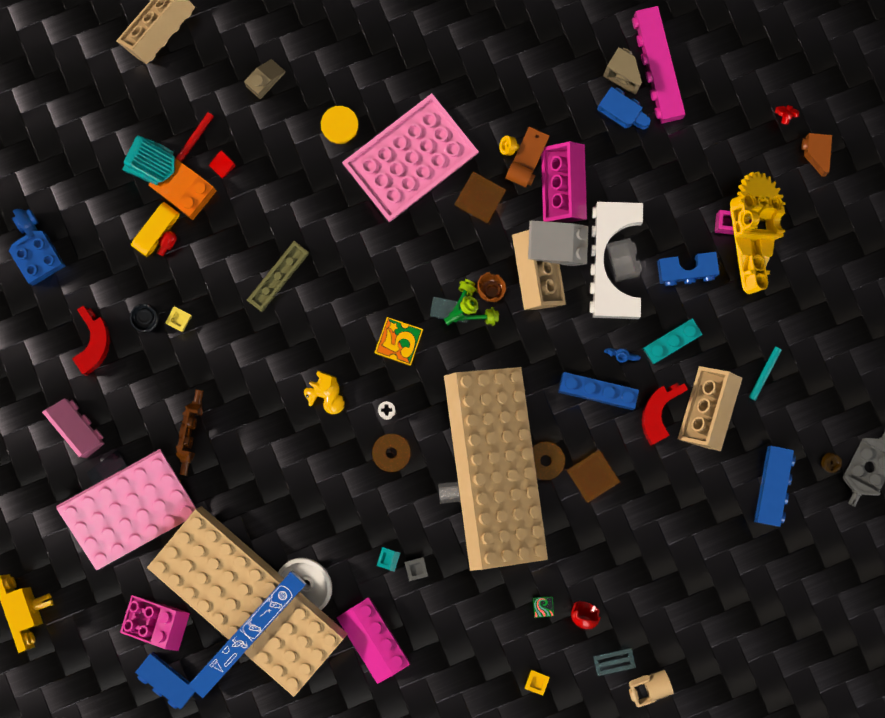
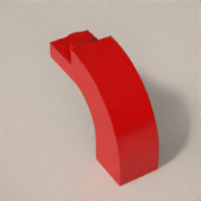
(99, 342)
(651, 416)

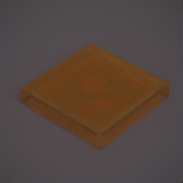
(480, 197)
(593, 476)

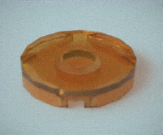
(388, 441)
(557, 460)

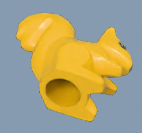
(326, 388)

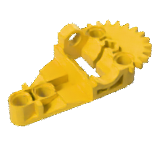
(754, 247)

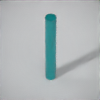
(765, 373)

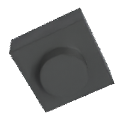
(416, 569)

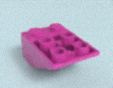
(155, 623)

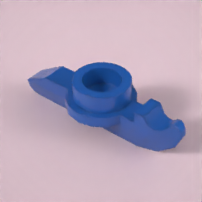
(622, 355)

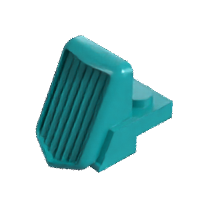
(149, 161)

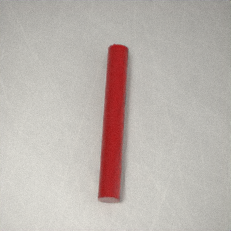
(194, 137)

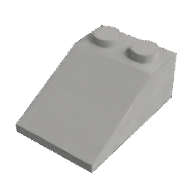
(558, 243)

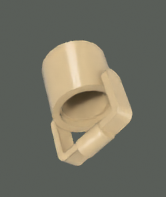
(656, 685)

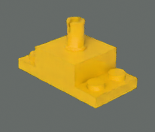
(21, 611)

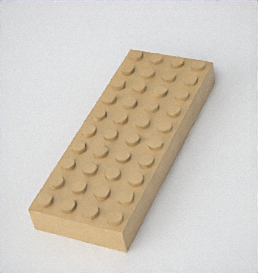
(495, 468)
(228, 584)

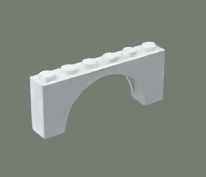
(607, 299)

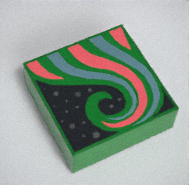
(543, 606)

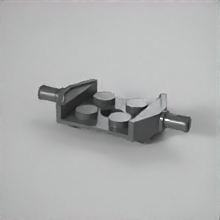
(858, 478)

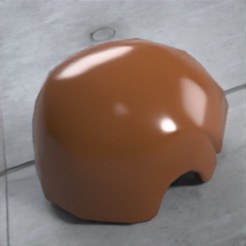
(491, 287)

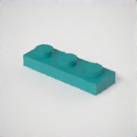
(672, 341)

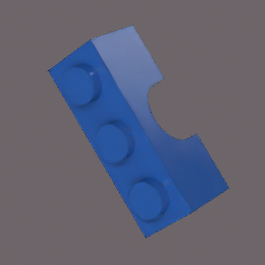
(705, 268)

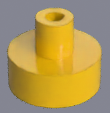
(508, 145)

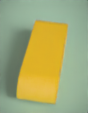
(158, 223)

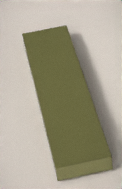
(278, 276)

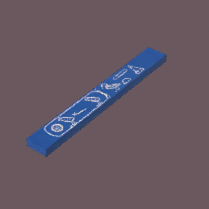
(247, 634)

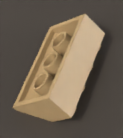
(154, 27)
(539, 280)
(710, 408)

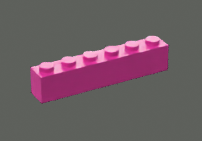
(659, 65)

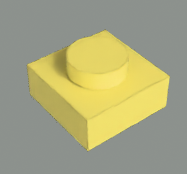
(178, 319)

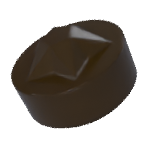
(831, 462)

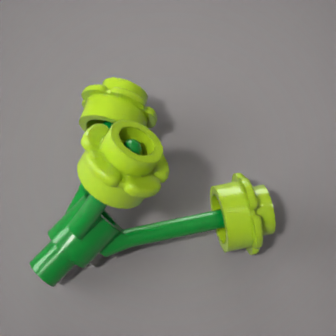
(470, 305)

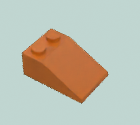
(185, 190)

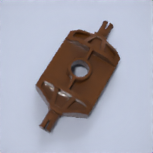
(187, 425)

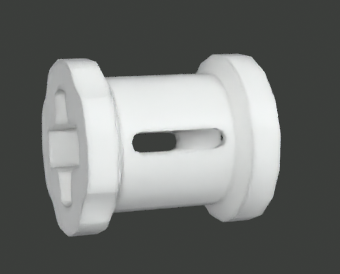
(382, 406)

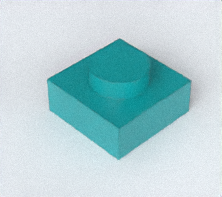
(388, 559)

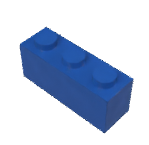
(165, 681)

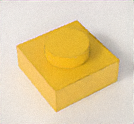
(537, 682)

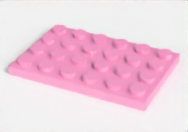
(410, 157)
(127, 509)

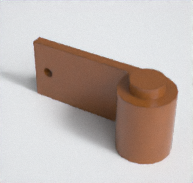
(527, 158)

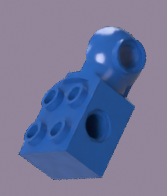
(34, 251)

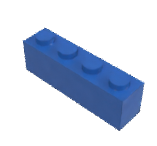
(598, 391)
(774, 486)

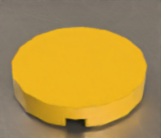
(339, 124)

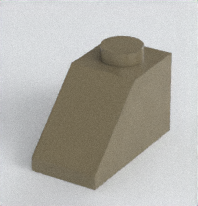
(264, 78)

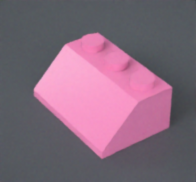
(74, 427)

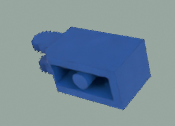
(623, 110)

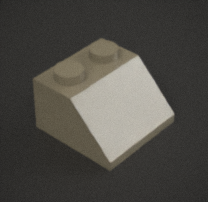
(624, 71)

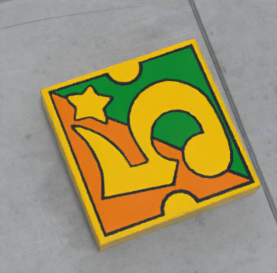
(398, 341)

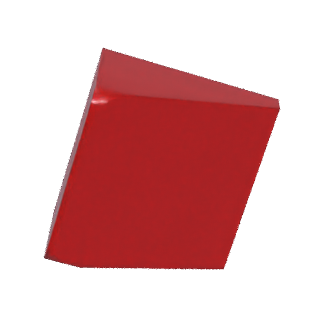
(222, 164)

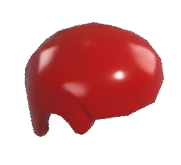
(585, 615)

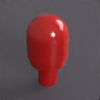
(166, 242)

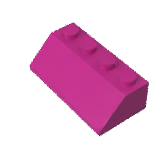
(564, 182)
(373, 640)

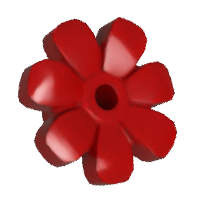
(787, 113)

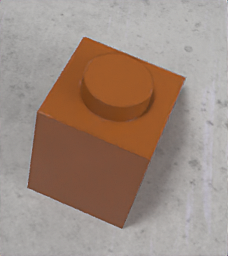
(818, 151)

